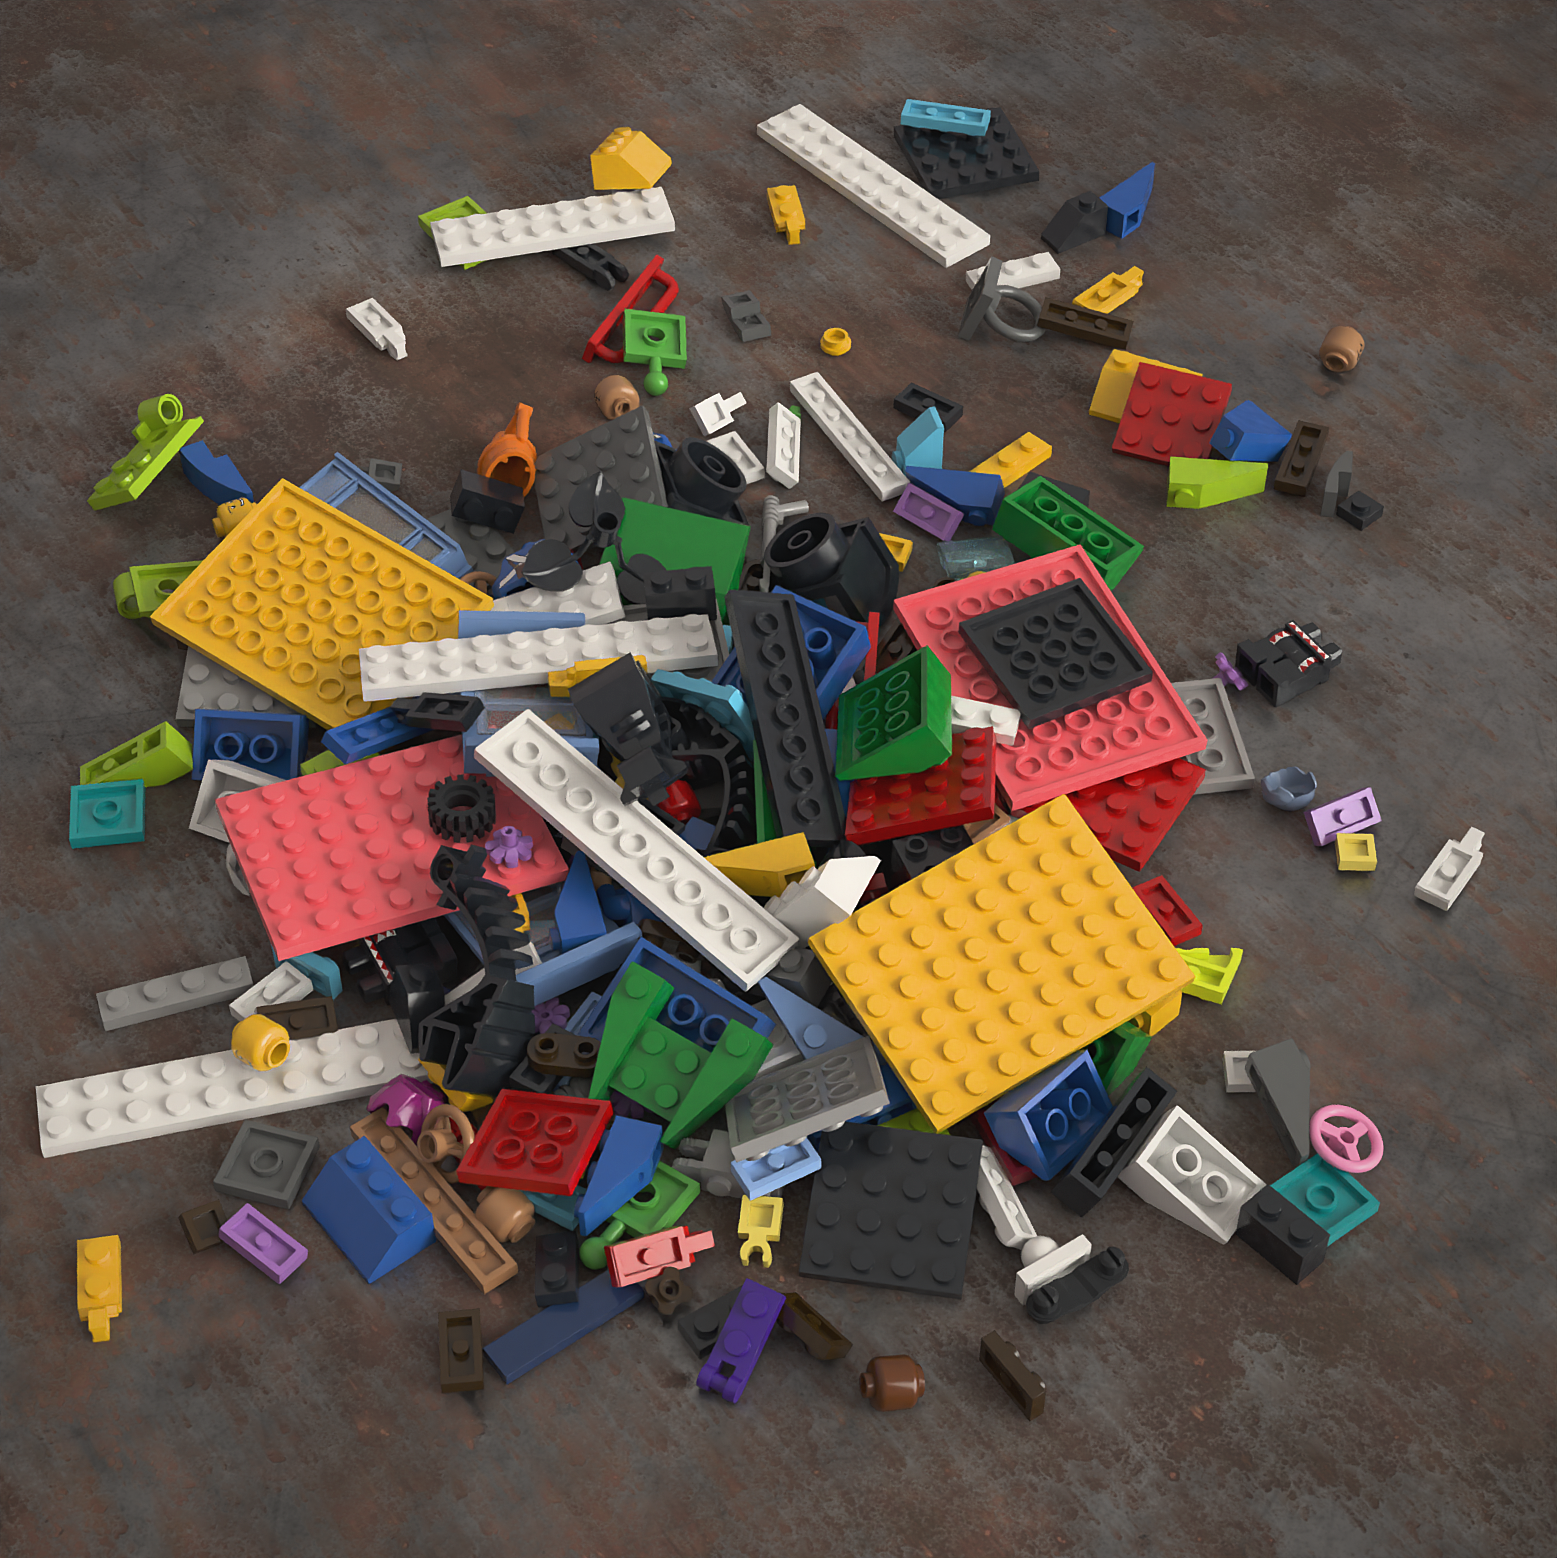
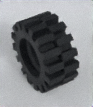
(461, 823)

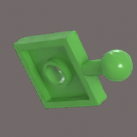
(641, 349)
(672, 1196)

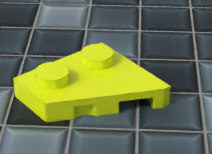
(1212, 972)

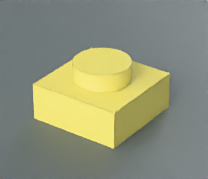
(1355, 852)

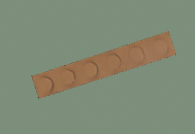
(453, 1220)

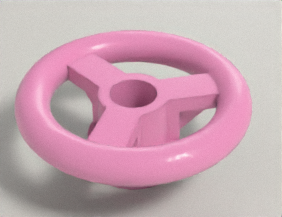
(1340, 1143)

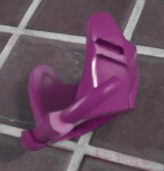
(407, 1102)

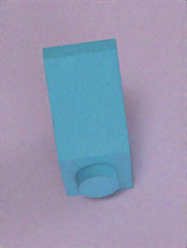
(921, 443)

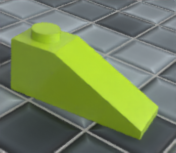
(1209, 482)
(151, 756)

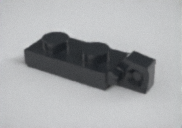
(438, 711)

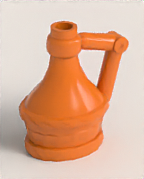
(510, 453)

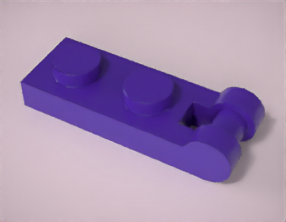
(741, 1340)

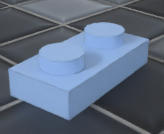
(776, 1168)

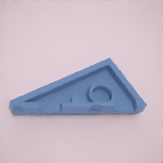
(806, 1025)

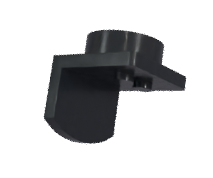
(702, 480)
(830, 559)

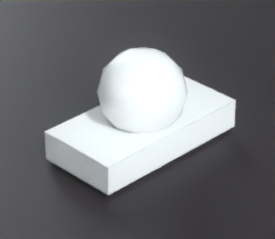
(1047, 1262)

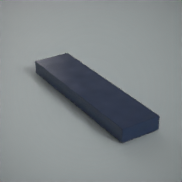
(559, 1327)

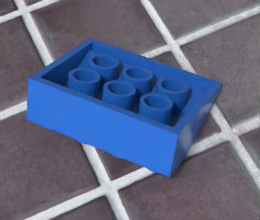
(833, 649)
(694, 1009)

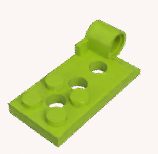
(159, 438)
(140, 589)

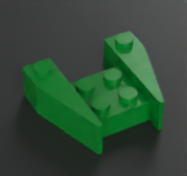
(666, 1068)

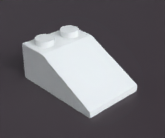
(1190, 1176)

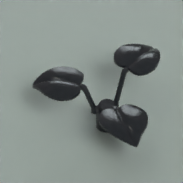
(601, 508)

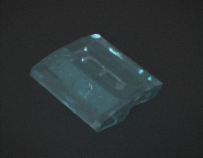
(974, 554)

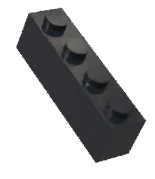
(1114, 1142)

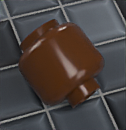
(892, 1382)

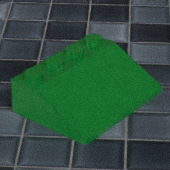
(683, 542)
(896, 720)

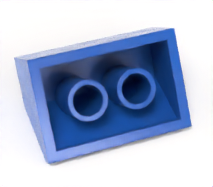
(254, 739)
(1051, 1115)
(369, 1210)

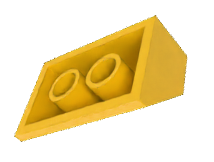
(628, 161)
(1117, 381)

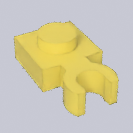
(760, 1223)

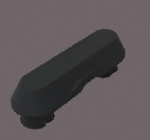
(1079, 1287)

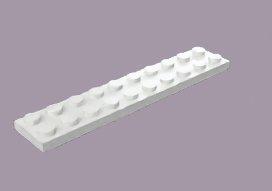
(873, 185)
(529, 656)
(637, 850)
(220, 1089)

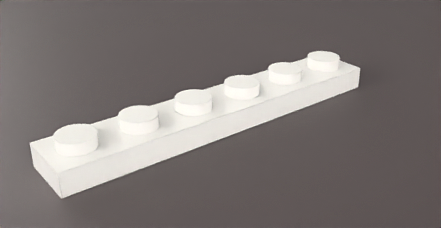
(849, 436)

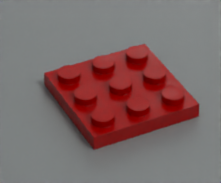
(1170, 415)
(535, 1142)

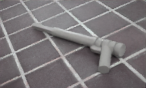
(771, 517)

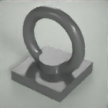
(984, 301)

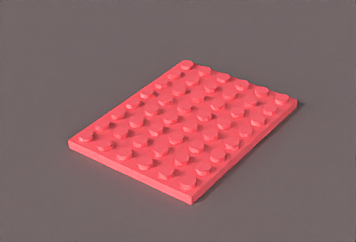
(1077, 748)
(356, 847)

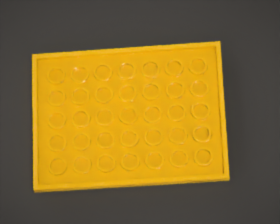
(302, 594)
(1000, 962)

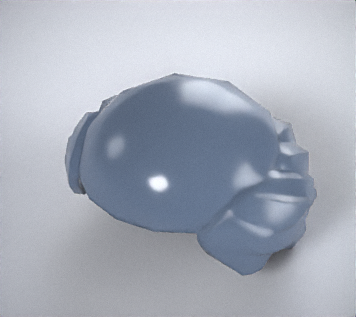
(1289, 788)

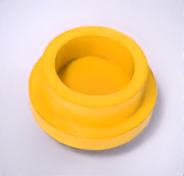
(835, 341)

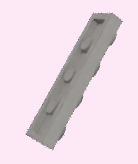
(174, 993)

